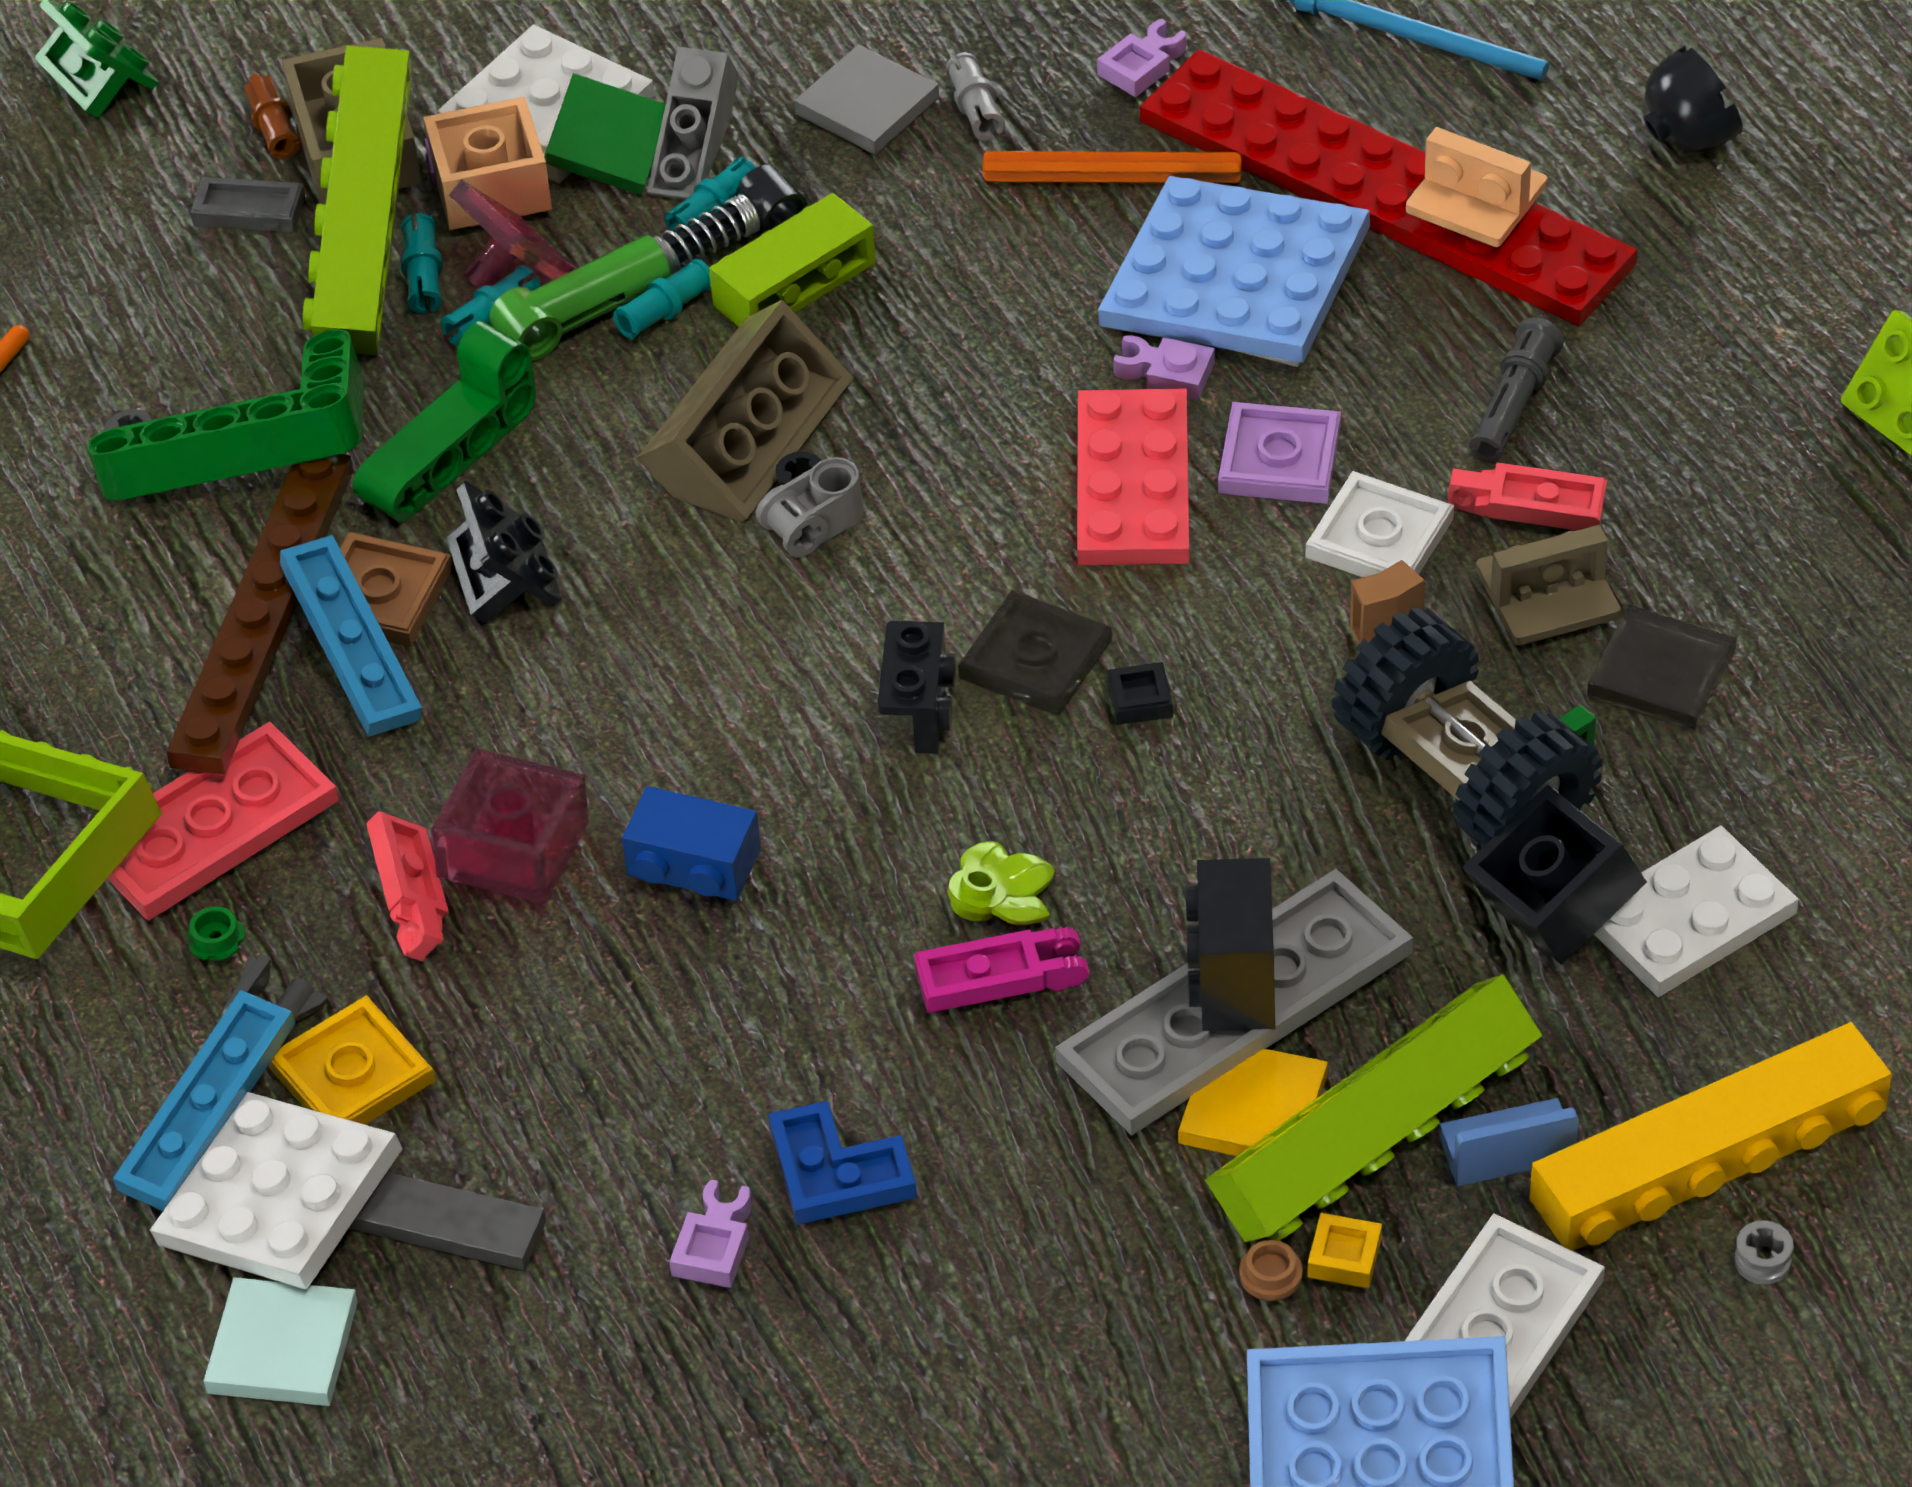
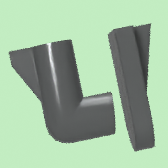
(298, 996)

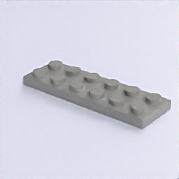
(1153, 1046)

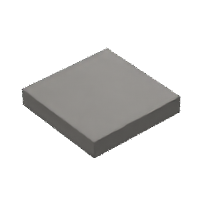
(866, 99)

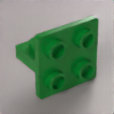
(89, 57)

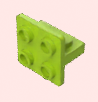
(1883, 382)

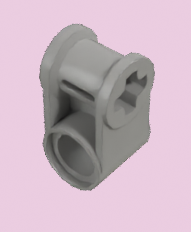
(816, 506)

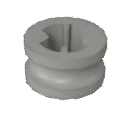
(1758, 1269)

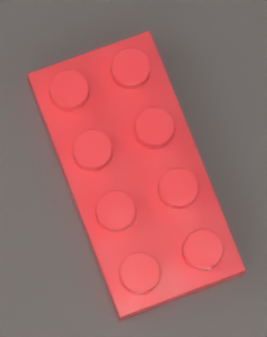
(1132, 477)
(222, 820)

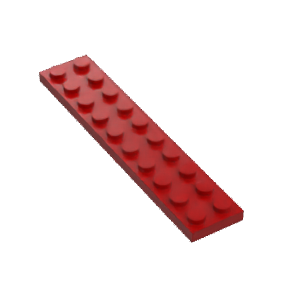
(1345, 162)

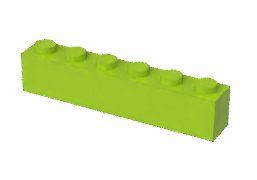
(360, 195)
(1373, 1110)

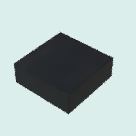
(1139, 693)

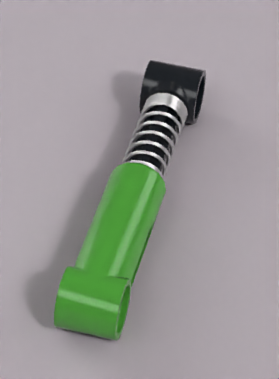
(613, 280)

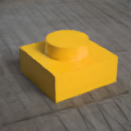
(1344, 1250)

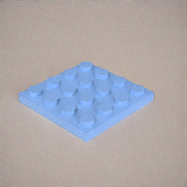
(1235, 268)
(1381, 1414)

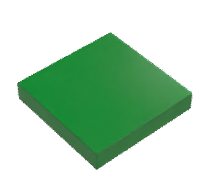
(606, 134)

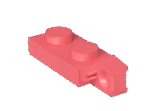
(1530, 496)
(409, 882)

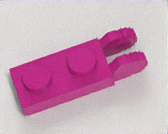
(999, 967)

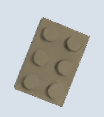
(311, 99)

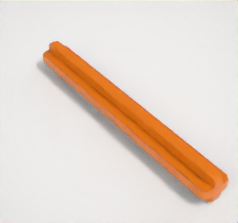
(1109, 166)

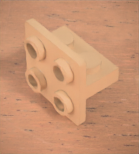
(1474, 188)

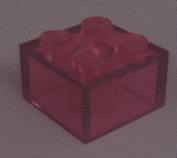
(510, 826)

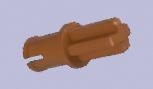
(272, 116)

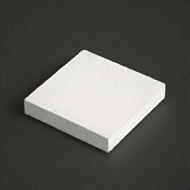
(1378, 526)

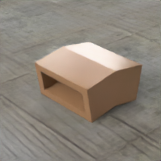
(1383, 596)

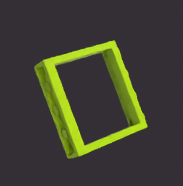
(123, 818)

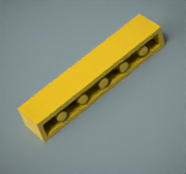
(1709, 1137)

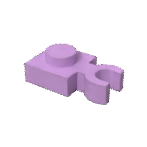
(1140, 62)
(1169, 366)
(713, 1243)

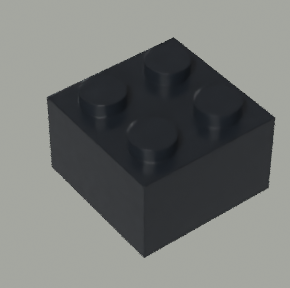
(1555, 874)
(1231, 944)

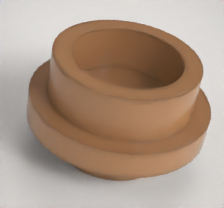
(1270, 1270)

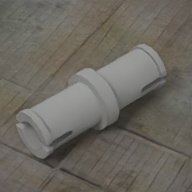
(975, 96)

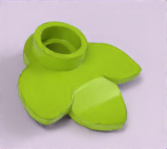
(999, 885)

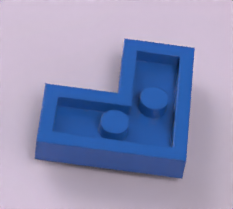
(833, 1179)

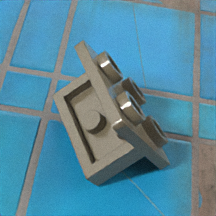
(1551, 585)

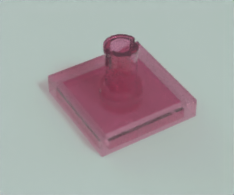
(509, 239)

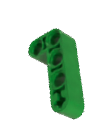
(454, 429)

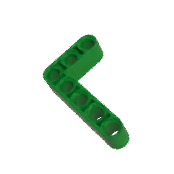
(240, 436)

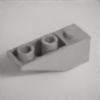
(693, 121)

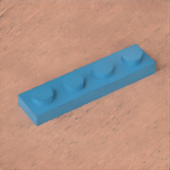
(350, 636)
(204, 1099)

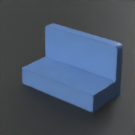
(1506, 1140)

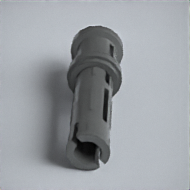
(1522, 373)

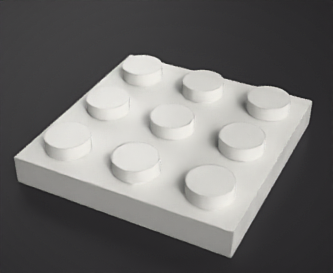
(540, 70)
(276, 1190)

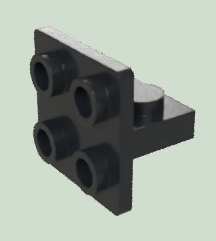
(499, 555)

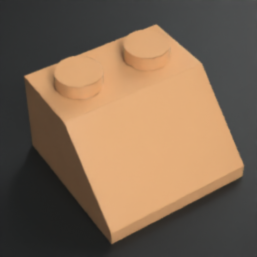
(493, 151)

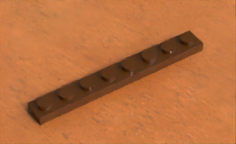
(256, 619)

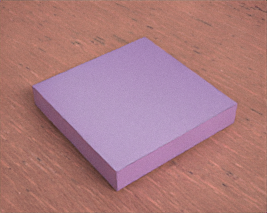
(1279, 452)

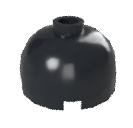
(1688, 104)

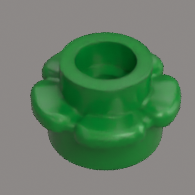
(214, 933)

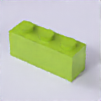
(794, 261)

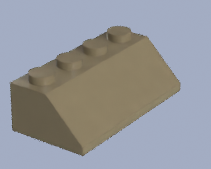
(746, 414)

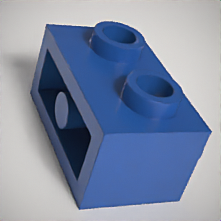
(691, 843)

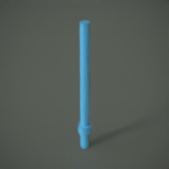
(1428, 35)

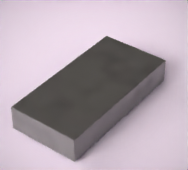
(248, 204)

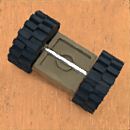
(1417, 700)

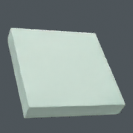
(281, 1342)

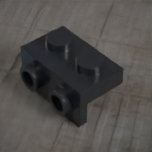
(915, 679)

